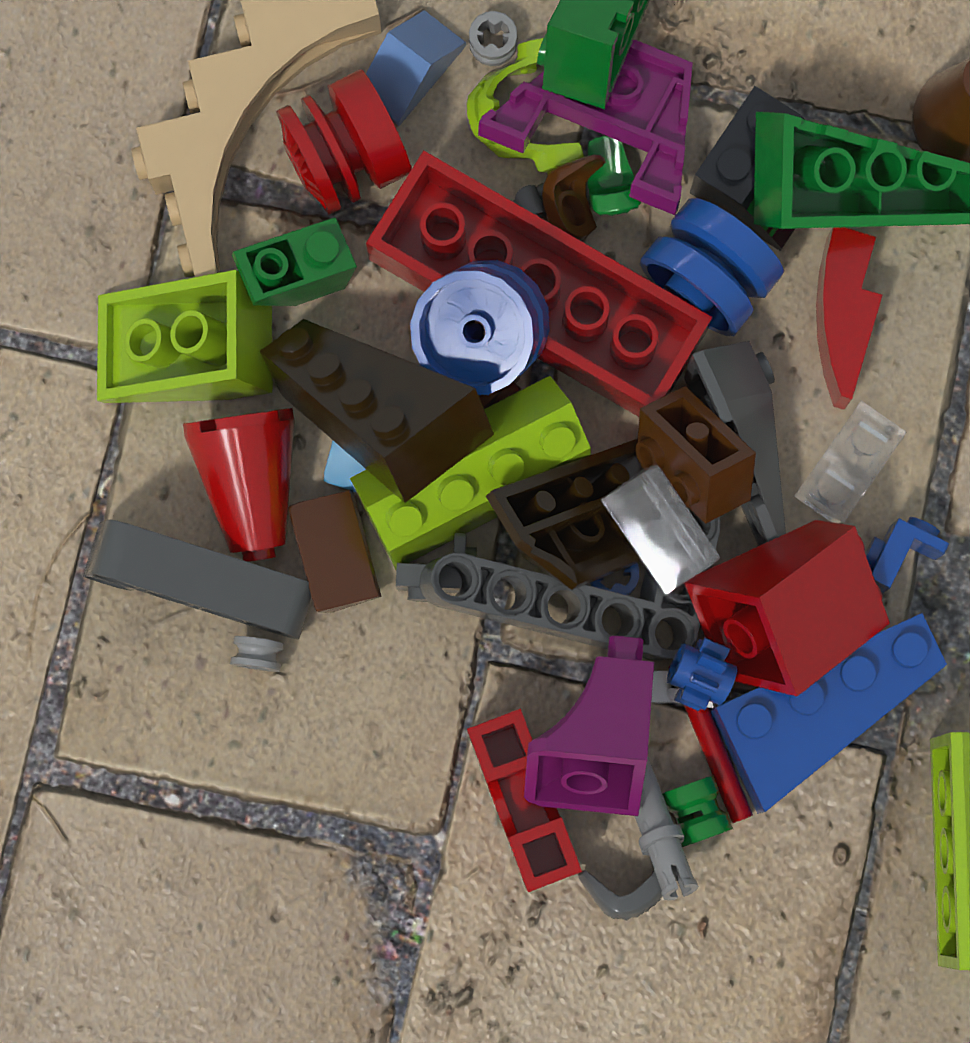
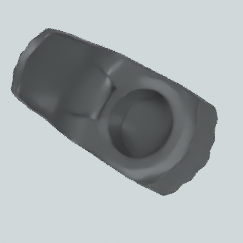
(623, 906)

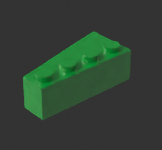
(588, 47)
(844, 179)

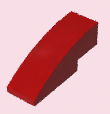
(844, 311)

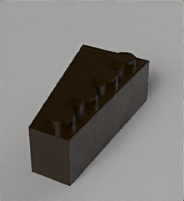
(378, 407)

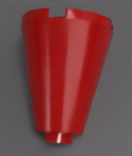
(246, 477)

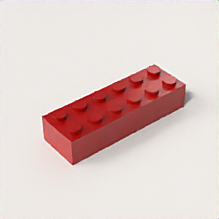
(604, 319)

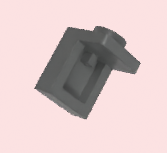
(449, 578)

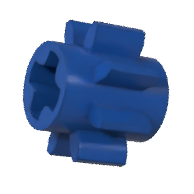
(702, 674)

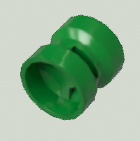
(693, 798)

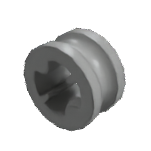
(491, 54)
(257, 653)

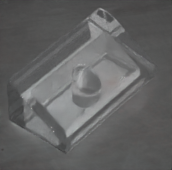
(660, 528)

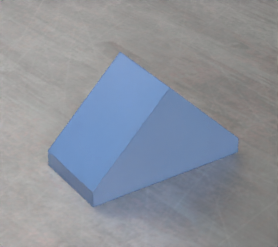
(412, 62)

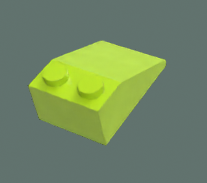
(183, 342)

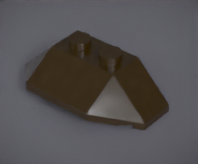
(561, 518)

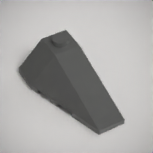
(737, 390)

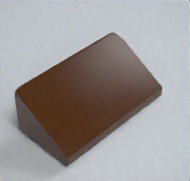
(334, 552)

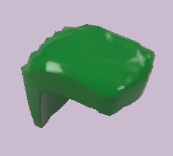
(612, 182)

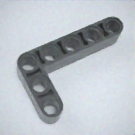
(585, 603)

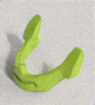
(482, 100)

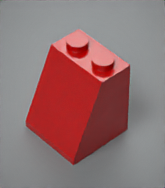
(791, 606)

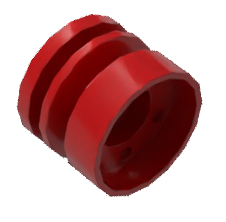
(344, 141)

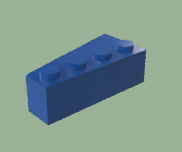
(786, 737)

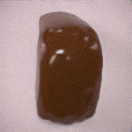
(566, 198)

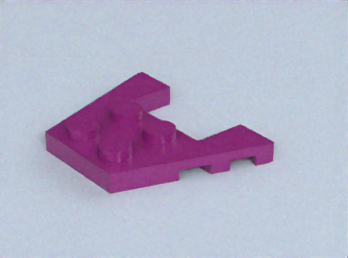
(643, 111)

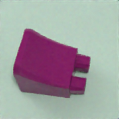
(601, 745)

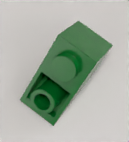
(296, 265)

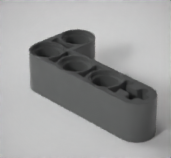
(198, 578)

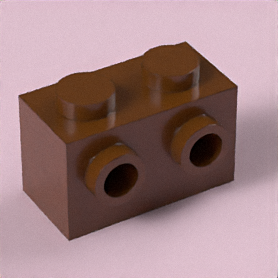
(696, 453)

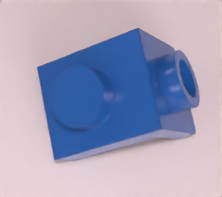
(888, 554)

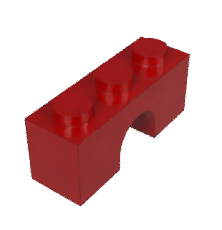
(533, 831)

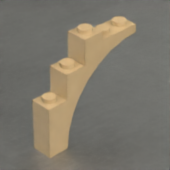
(229, 93)

